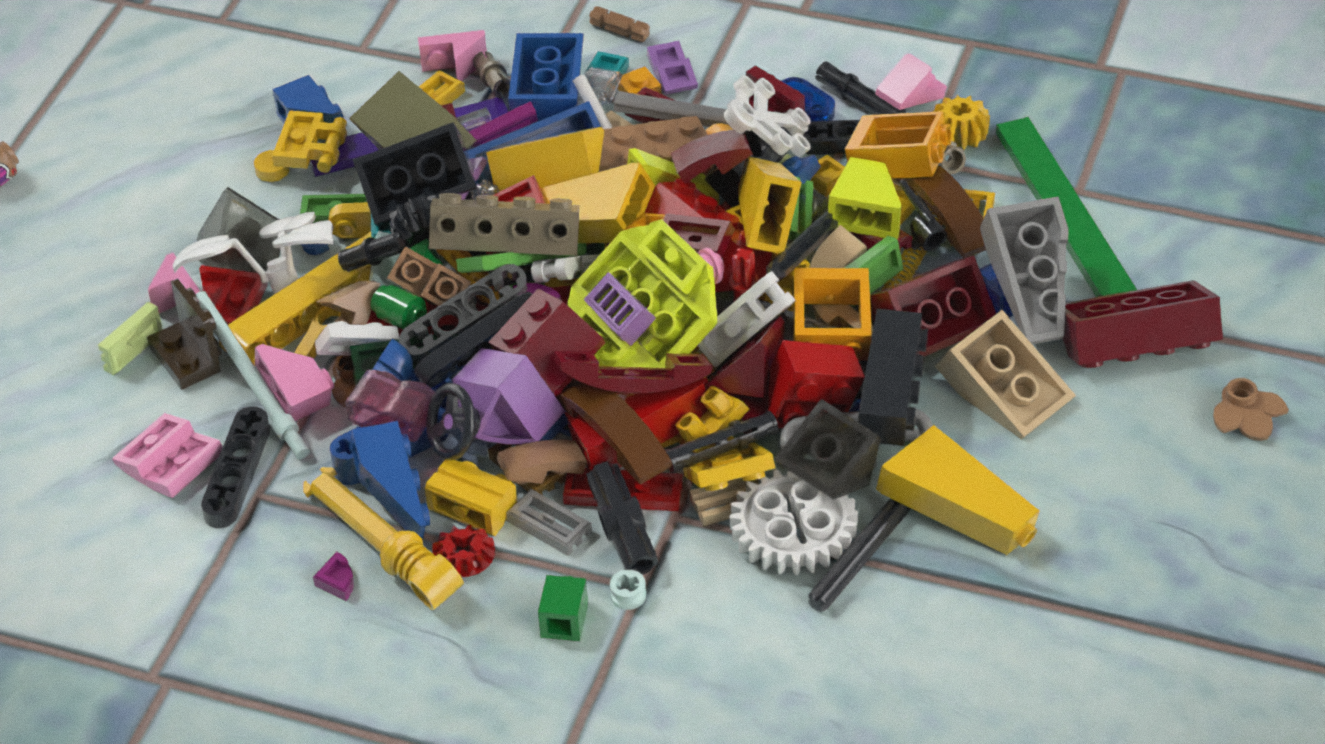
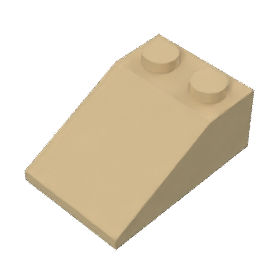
(1005, 376)

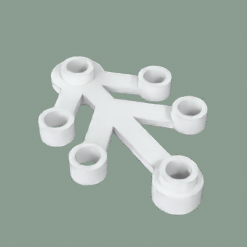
(767, 124)

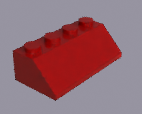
(689, 201)

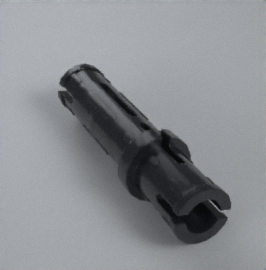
(849, 87)
(761, 427)

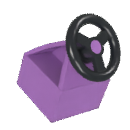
(498, 403)

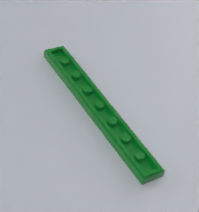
(1047, 180)

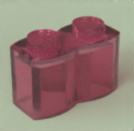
(385, 399)

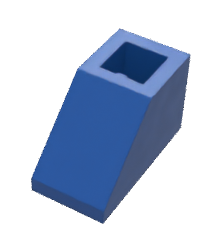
(306, 97)

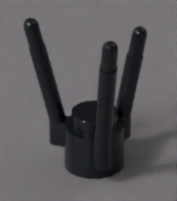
(924, 228)

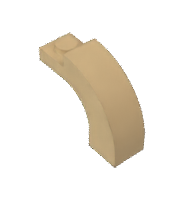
(838, 252)

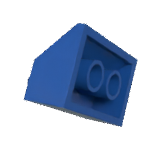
(545, 72)

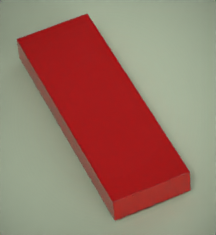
(658, 493)

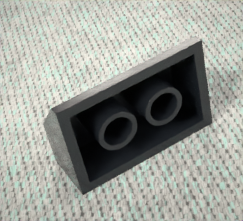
(417, 166)

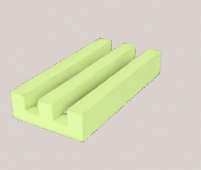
(129, 338)

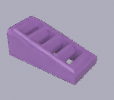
(634, 324)

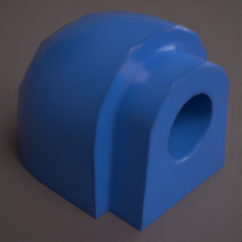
(396, 361)

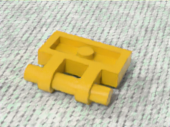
(300, 137)

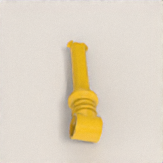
(401, 552)

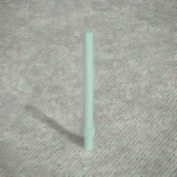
(283, 423)

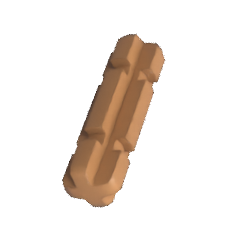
(619, 24)

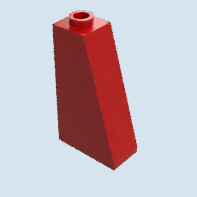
(657, 410)

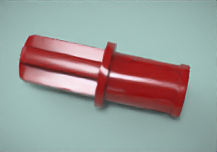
(743, 272)

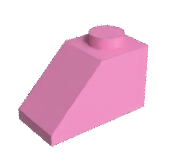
(294, 380)

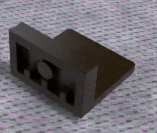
(189, 346)

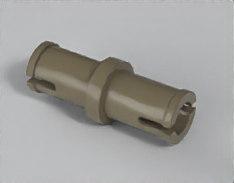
(492, 74)

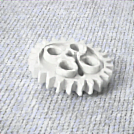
(769, 531)

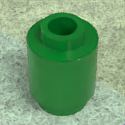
(397, 306)

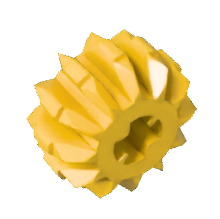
(967, 120)

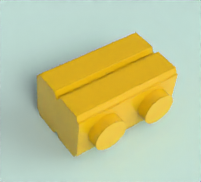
(470, 495)

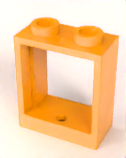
(905, 142)
(833, 287)

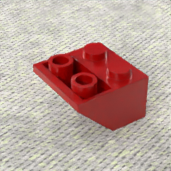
(812, 372)

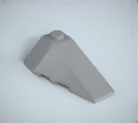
(1030, 262)

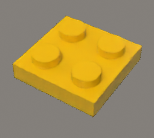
(715, 472)

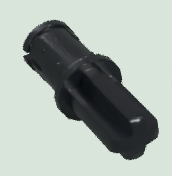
(371, 251)

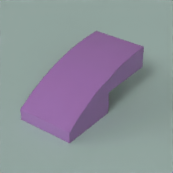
(671, 67)

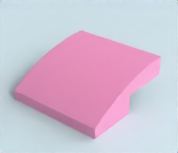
(168, 455)

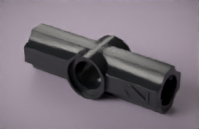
(621, 518)

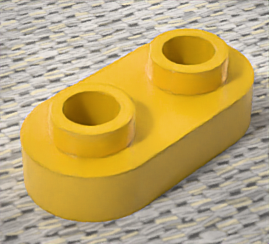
(350, 220)

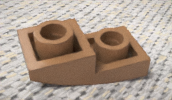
(425, 278)
(533, 460)

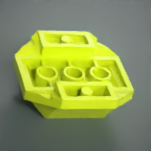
(656, 270)

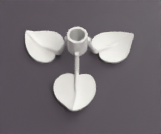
(281, 270)

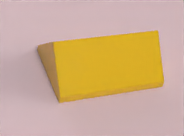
(548, 159)

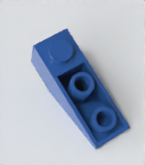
(384, 470)

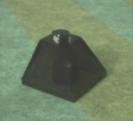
(241, 220)

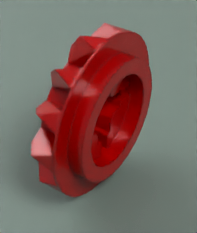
(466, 563)

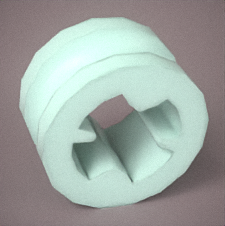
(632, 581)

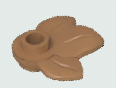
(1248, 410)

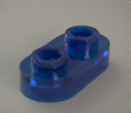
(818, 104)

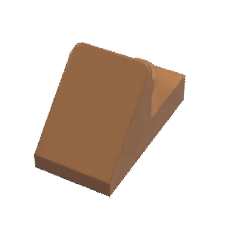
(352, 302)

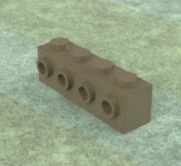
(504, 226)

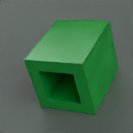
(563, 608)

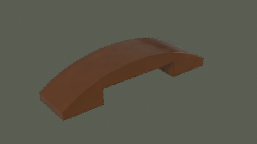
(953, 209)
(619, 426)

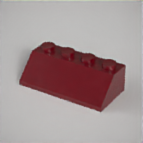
(1141, 323)

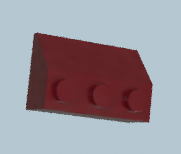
(949, 298)

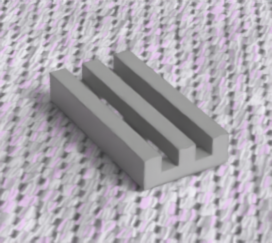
(544, 525)

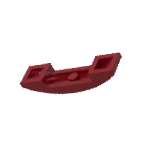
(678, 372)

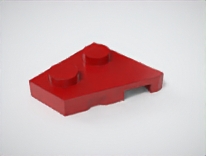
(232, 290)

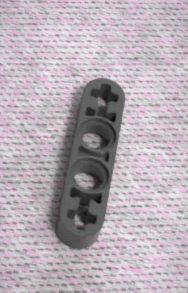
(459, 307)

